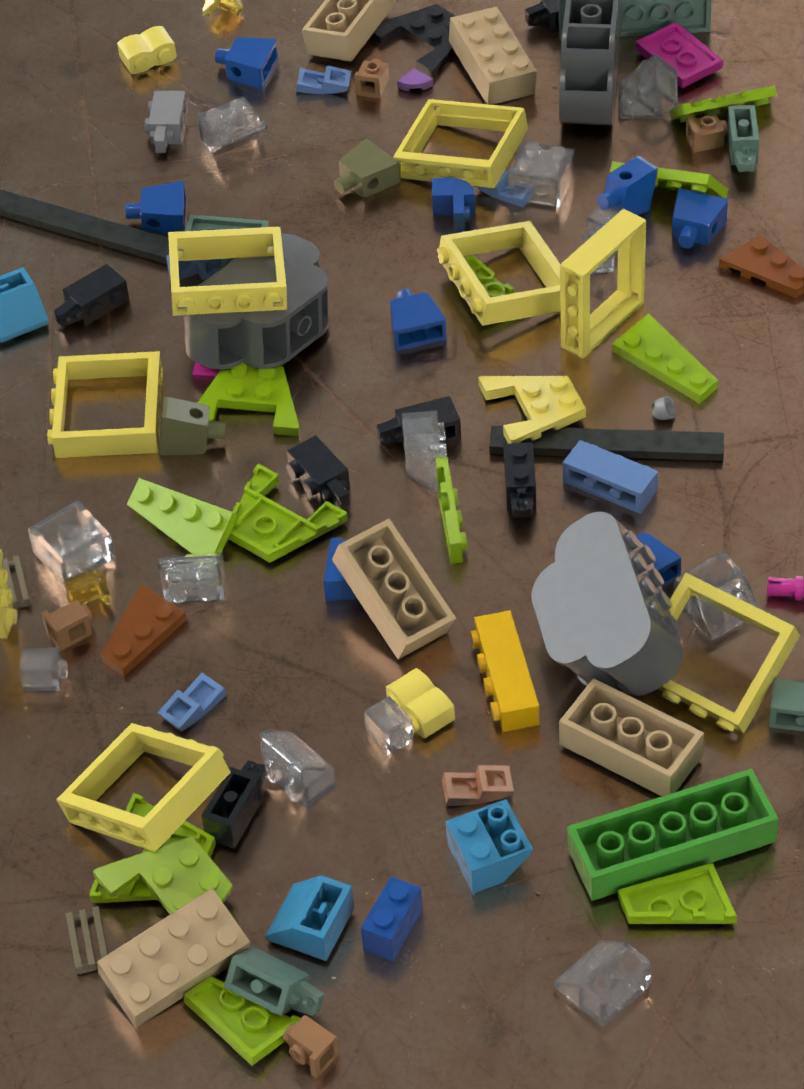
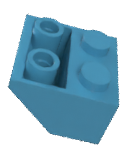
(19, 305)
(487, 845)
(313, 916)

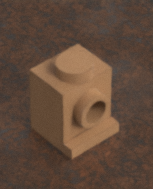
(372, 71)
(705, 132)
(68, 624)
(311, 1045)

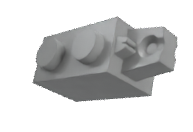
(166, 119)

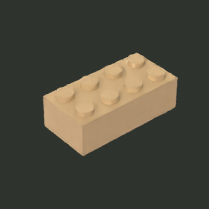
(343, 27)
(492, 56)
(393, 588)
(631, 738)
(172, 957)

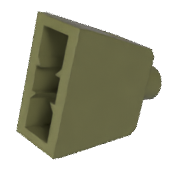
(367, 170)
(187, 428)

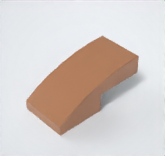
(483, 786)

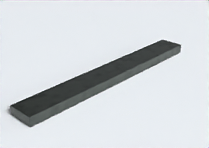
(84, 226)
(627, 443)

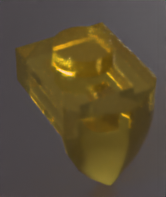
(211, 6)
(88, 587)

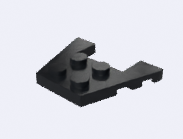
(427, 28)

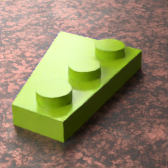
(450, 516)
(679, 898)

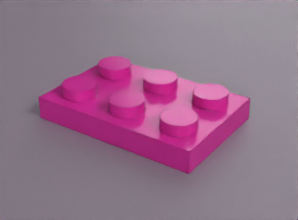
(682, 52)

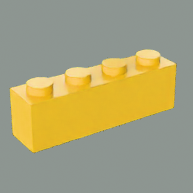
(506, 671)

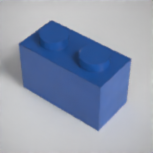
(391, 918)

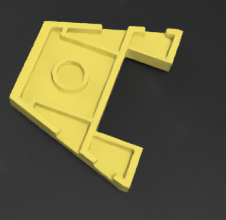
(544, 400)

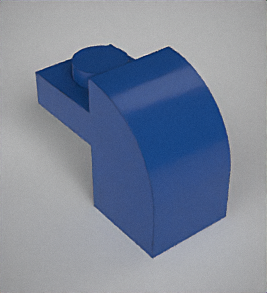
(453, 198)

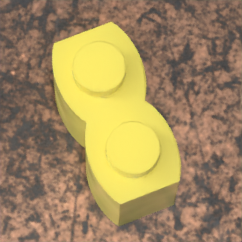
(147, 49)
(422, 702)

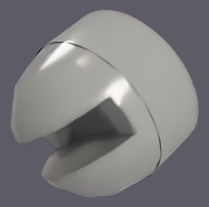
(663, 408)

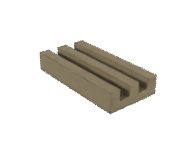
(17, 565)
(84, 918)

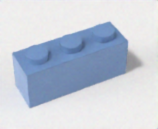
(610, 476)

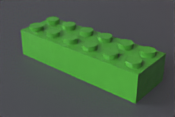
(672, 833)

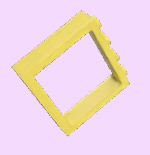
(476, 172)
(227, 245)
(510, 306)
(585, 331)
(107, 441)
(786, 639)
(173, 809)

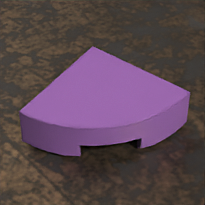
(413, 80)

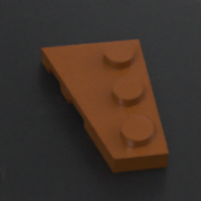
(767, 263)
(141, 630)

